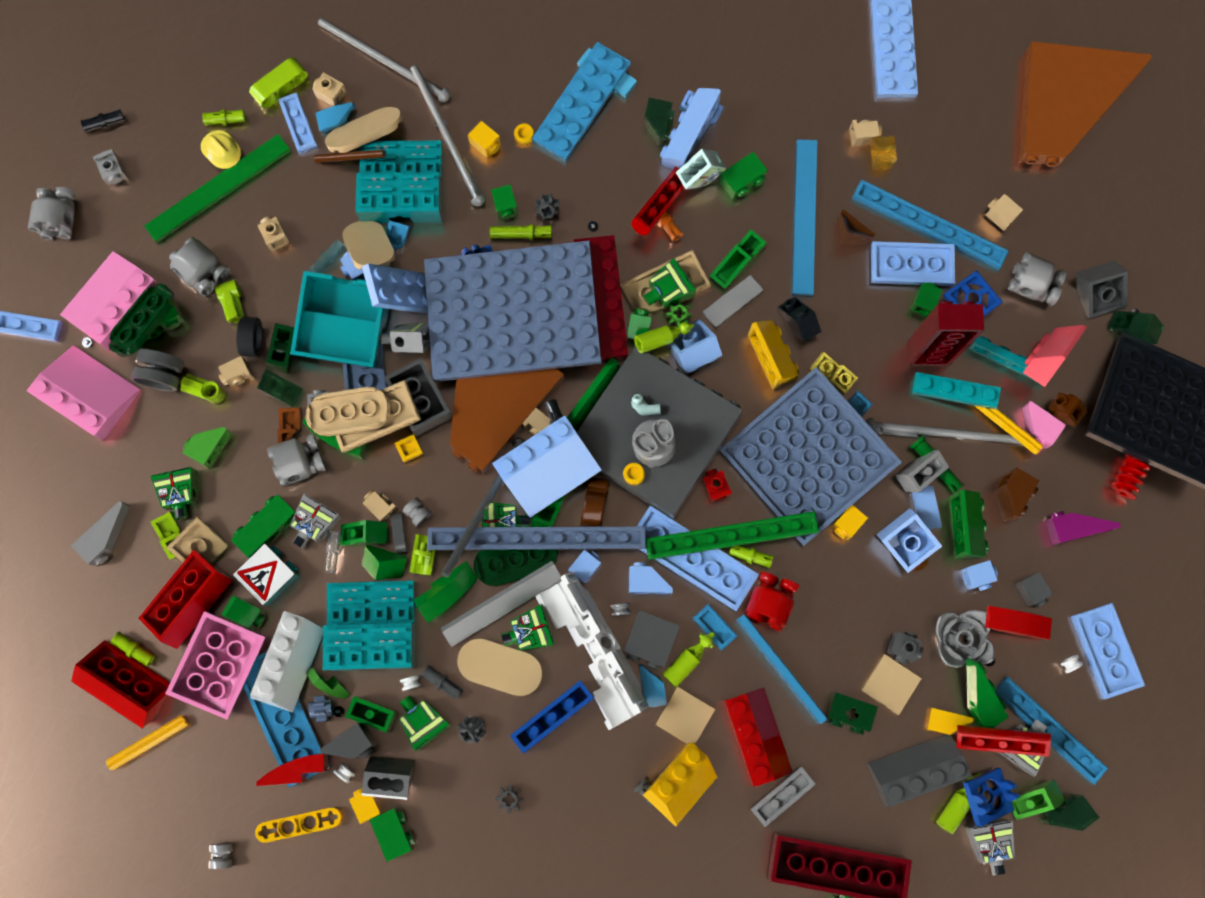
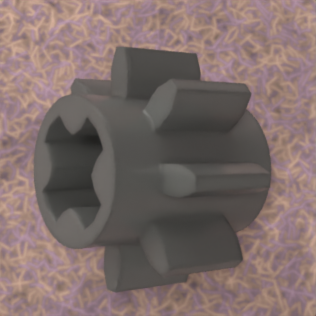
(547, 206)
(471, 729)
(504, 803)

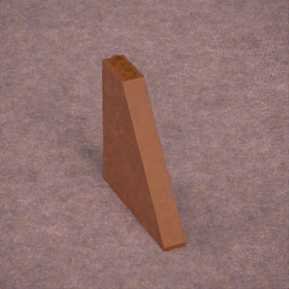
(1067, 94)
(492, 410)

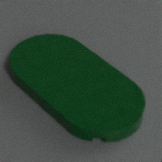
(141, 320)
(509, 566)

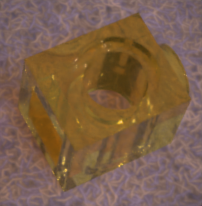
(883, 152)

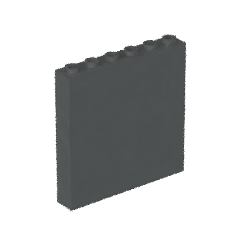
(697, 415)

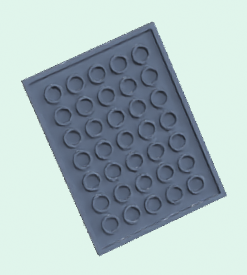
(511, 311)

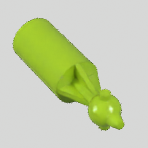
(660, 337)
(688, 660)
(955, 810)

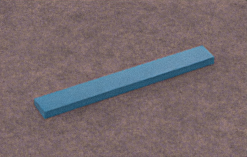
(804, 218)
(930, 224)

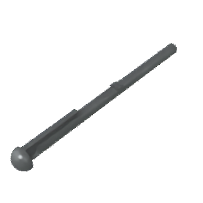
(479, 516)

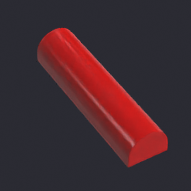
(658, 203)
(1003, 740)

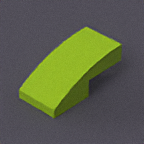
(167, 531)

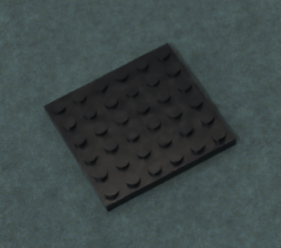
(1153, 409)

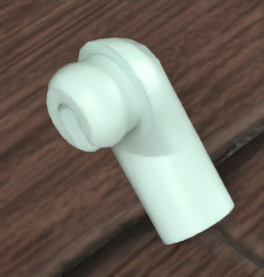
(643, 408)

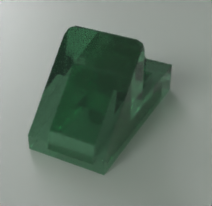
(279, 388)

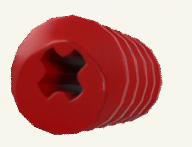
(1129, 477)

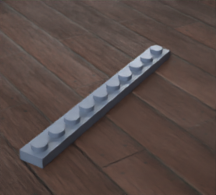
(539, 538)

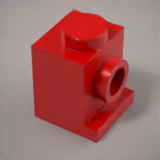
(716, 493)

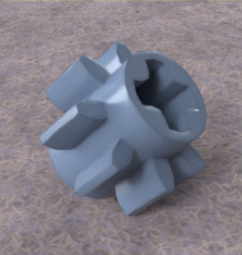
(321, 708)

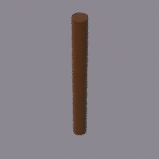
(358, 155)

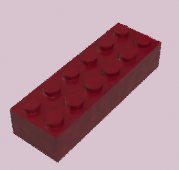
(608, 298)
(946, 333)
(838, 868)

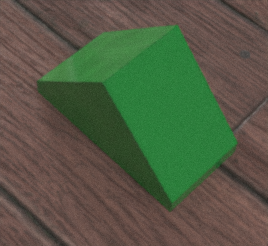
(383, 563)

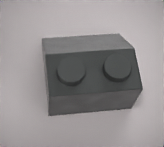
(1103, 288)
(353, 743)

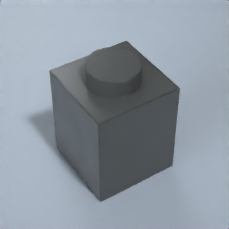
(1034, 590)

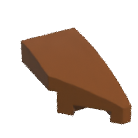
(288, 423)

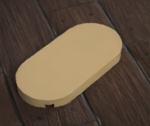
(363, 130)
(368, 244)
(348, 411)
(499, 667)

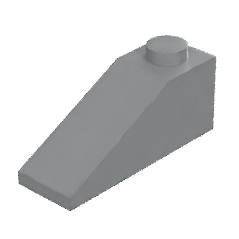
(101, 537)

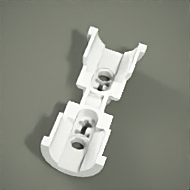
(619, 690)

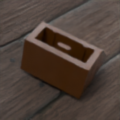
(1014, 493)

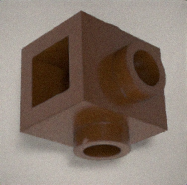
(1067, 409)

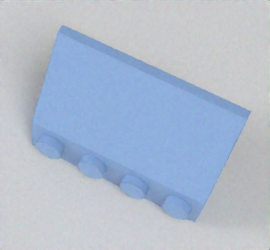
(547, 466)

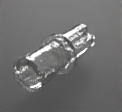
(332, 551)

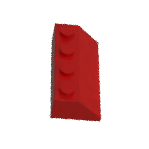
(184, 599)
(121, 683)
(757, 737)

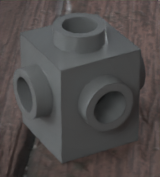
(898, 647)

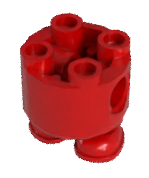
(771, 604)

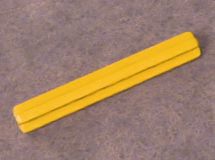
(1012, 428)
(146, 742)

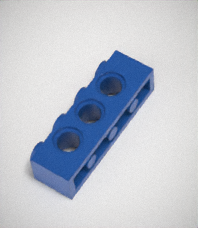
(551, 717)

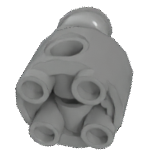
(53, 213)
(195, 266)
(1034, 278)
(654, 442)
(292, 460)

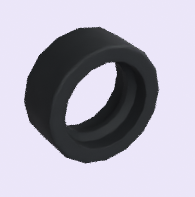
(249, 336)

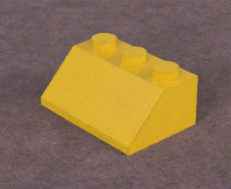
(773, 353)
(681, 783)

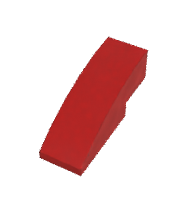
(1018, 623)
(295, 770)

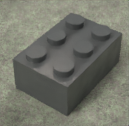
(425, 395)

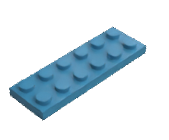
(581, 101)
(286, 731)

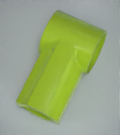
(229, 296)
(202, 389)

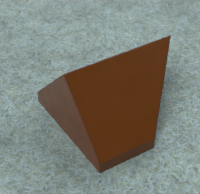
(852, 231)

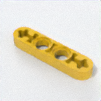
(299, 826)

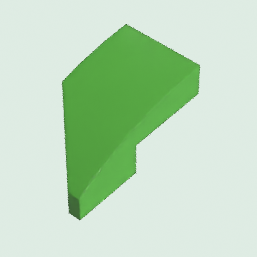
(330, 687)

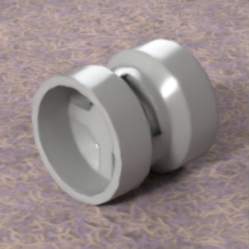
(417, 512)
(222, 851)

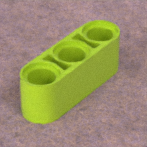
(278, 82)

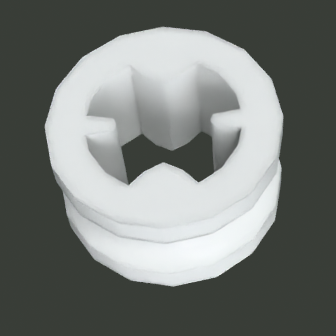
(1071, 663)
(410, 683)
(344, 772)

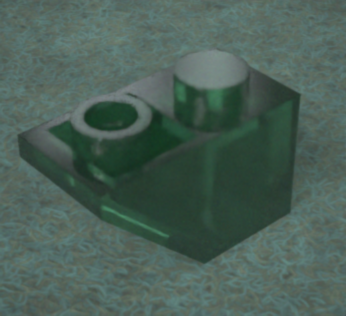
(657, 118)
(1141, 325)
(1072, 813)

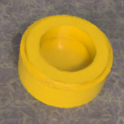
(524, 133)
(634, 474)

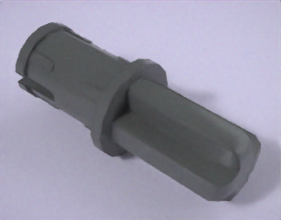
(441, 682)

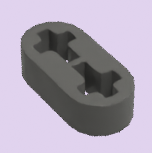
(399, 532)

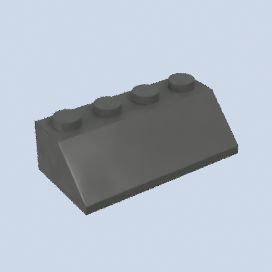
(918, 770)

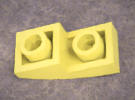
(836, 374)

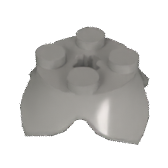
(970, 624)

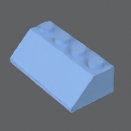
(691, 127)

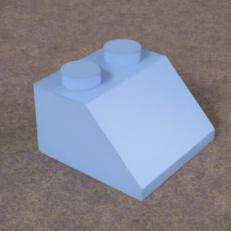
(695, 348)
(909, 540)

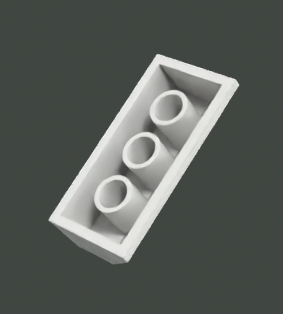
(287, 662)

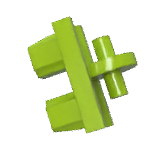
(422, 558)

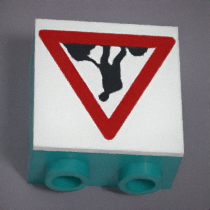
(266, 574)

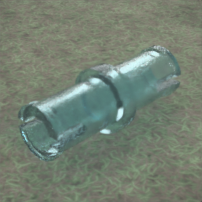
(327, 258)

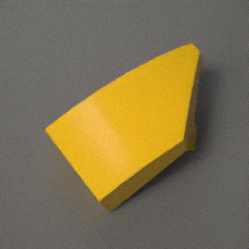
(946, 722)

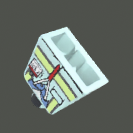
(706, 167)

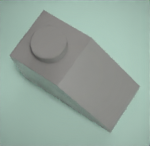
(921, 472)

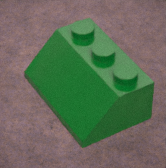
(968, 525)

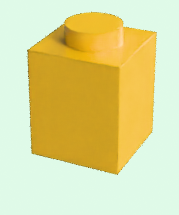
(484, 139)
(849, 522)
(365, 806)

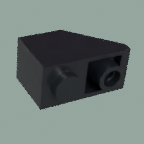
(800, 319)

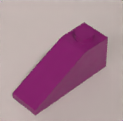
(1075, 526)

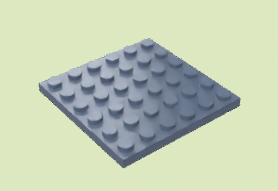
(810, 453)

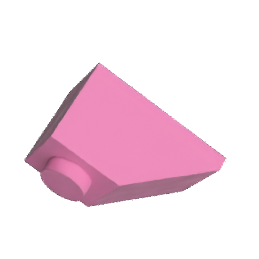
(1041, 424)

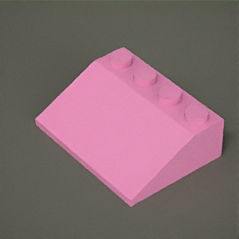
(107, 298)
(84, 392)
(215, 665)

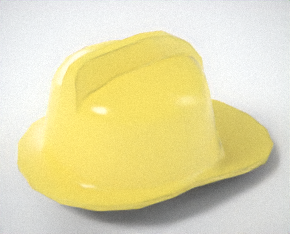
(221, 149)

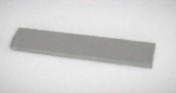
(501, 604)

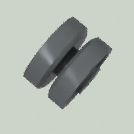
(157, 370)

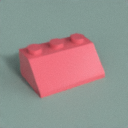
(1052, 352)

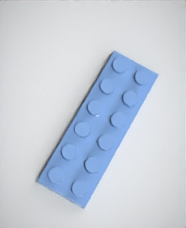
(894, 48)
(708, 570)

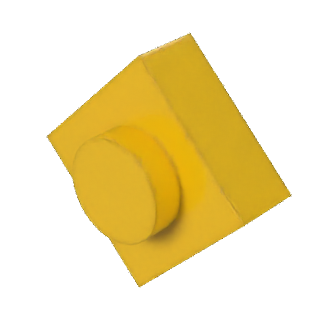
(408, 448)

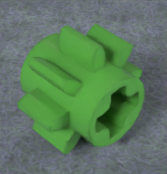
(678, 309)

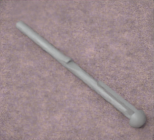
(443, 94)
(464, 168)
(912, 431)

